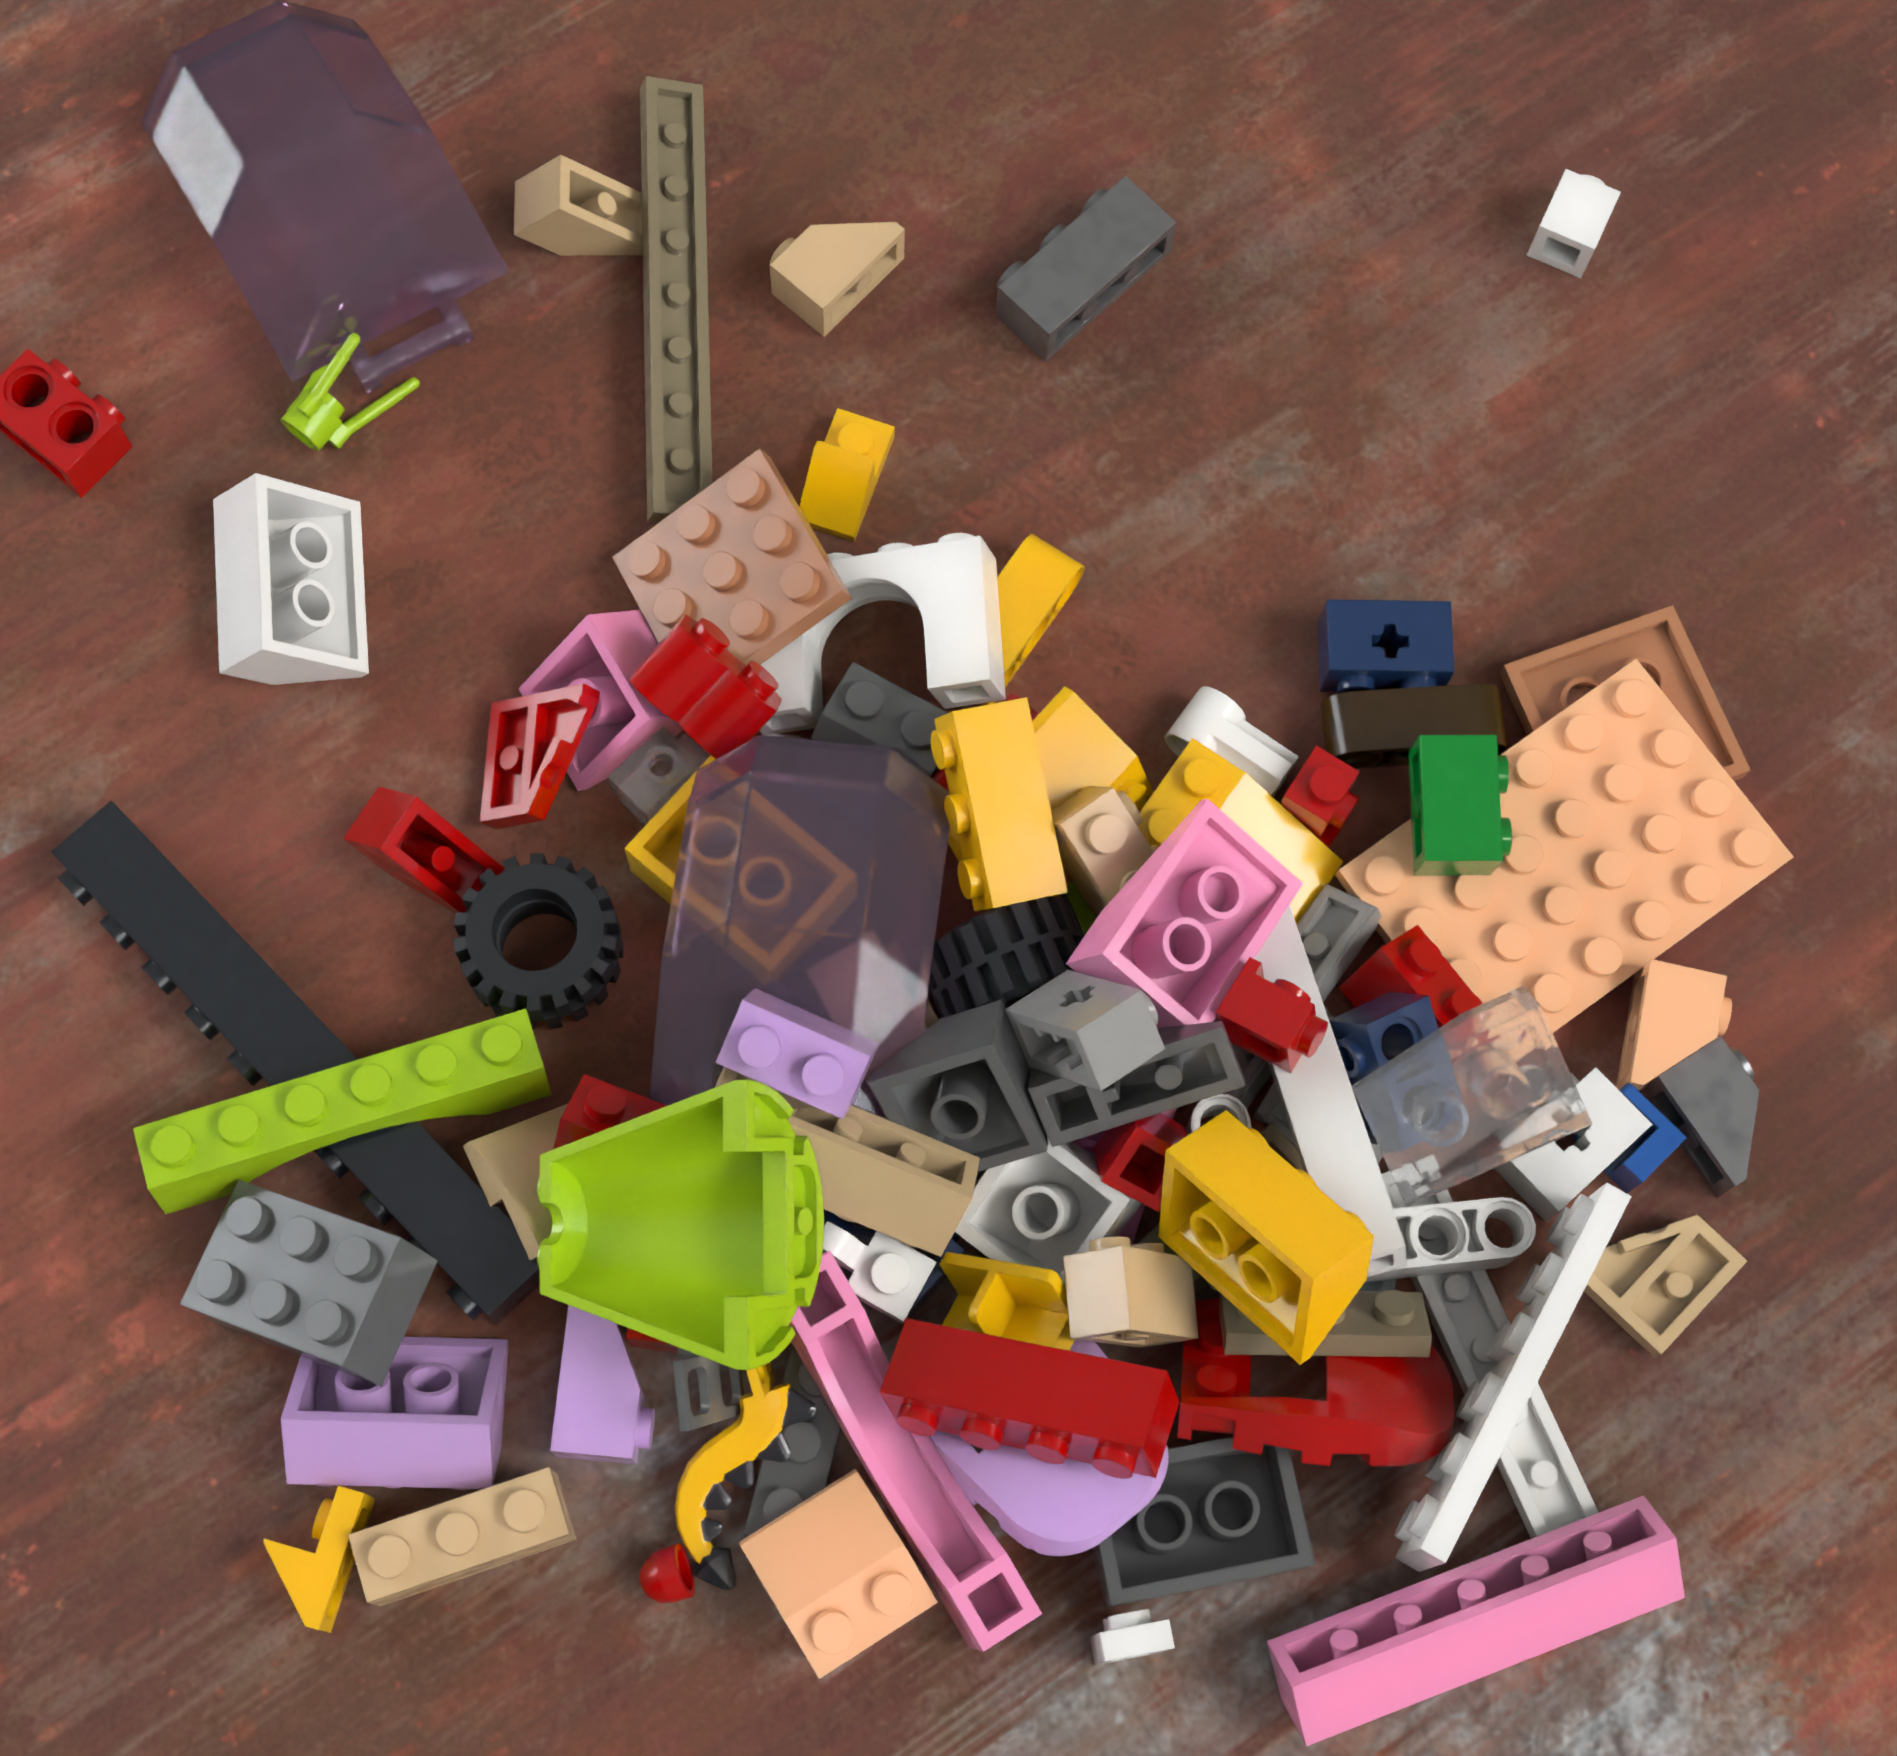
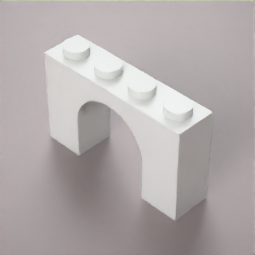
(959, 606)

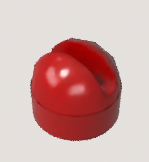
(668, 1575)

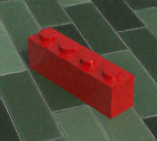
(1030, 1398)

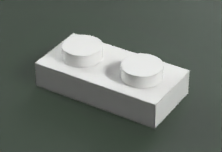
(1130, 1637)

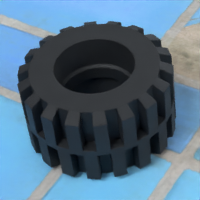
(529, 892)
(1003, 954)

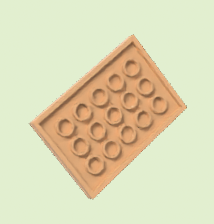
(1614, 855)

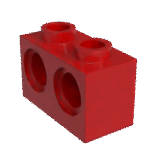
(48, 428)

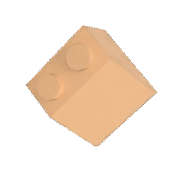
(838, 1573)

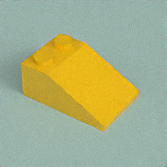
(1204, 775)

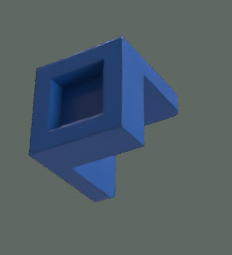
(1648, 1150)

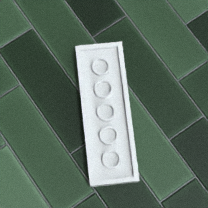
(1520, 1356)

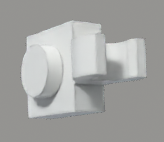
(884, 1272)

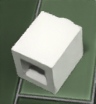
(1573, 223)

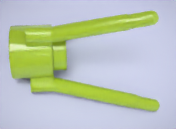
(316, 413)

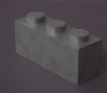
(1084, 267)

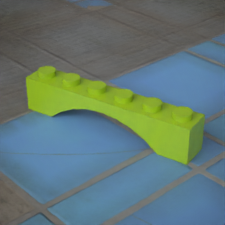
(241, 1138)

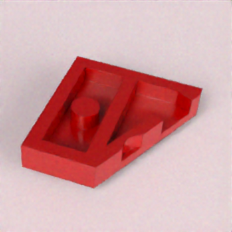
(531, 751)

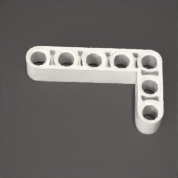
(1459, 1221)

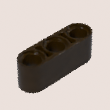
(1383, 724)

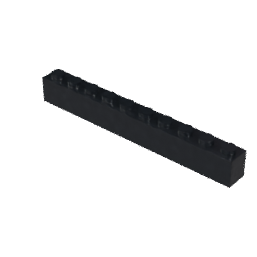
(283, 1040)

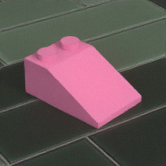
(1189, 918)

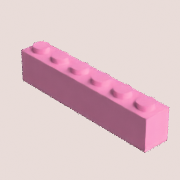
(1476, 1619)

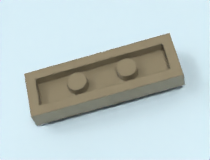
(1371, 1325)

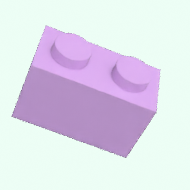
(797, 1052)

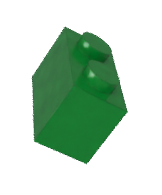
(1458, 805)

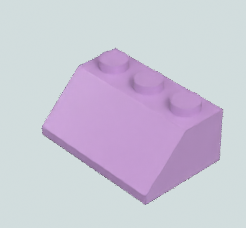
(424, 1428)

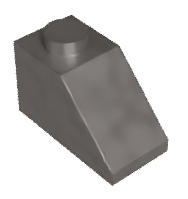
(1715, 1107)

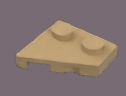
(1663, 1280)

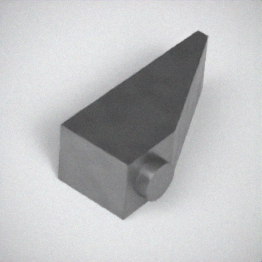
(1191, 1068)

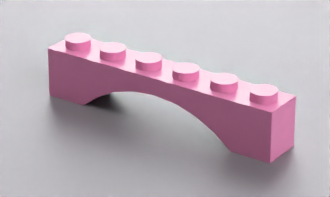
(919, 1490)

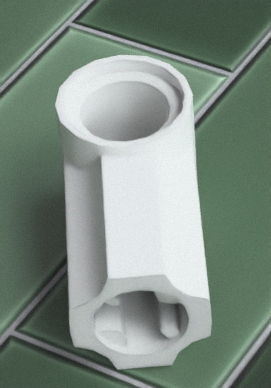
(1223, 728)

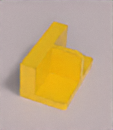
(1008, 1300)

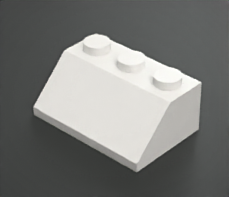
(289, 583)

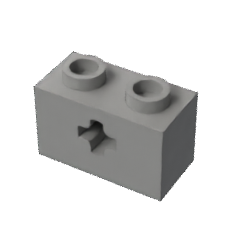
(1086, 1029)

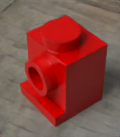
(1322, 795)
(1271, 1018)

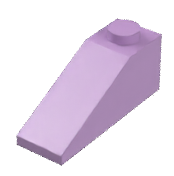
(599, 1395)

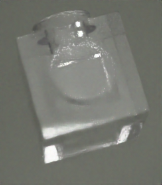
(655, 773)

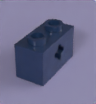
(1412, 632)

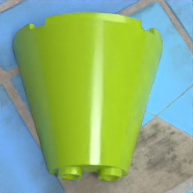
(689, 1224)

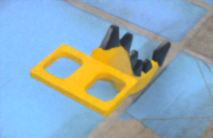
(731, 1458)

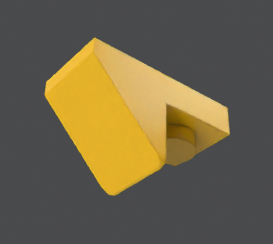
(845, 473)
(320, 1578)

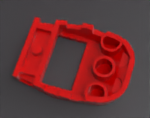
(1373, 1406)

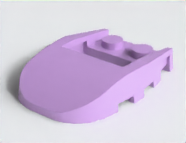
(1047, 1504)

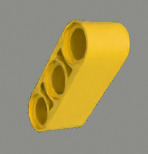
(1031, 596)

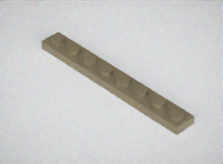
(675, 295)

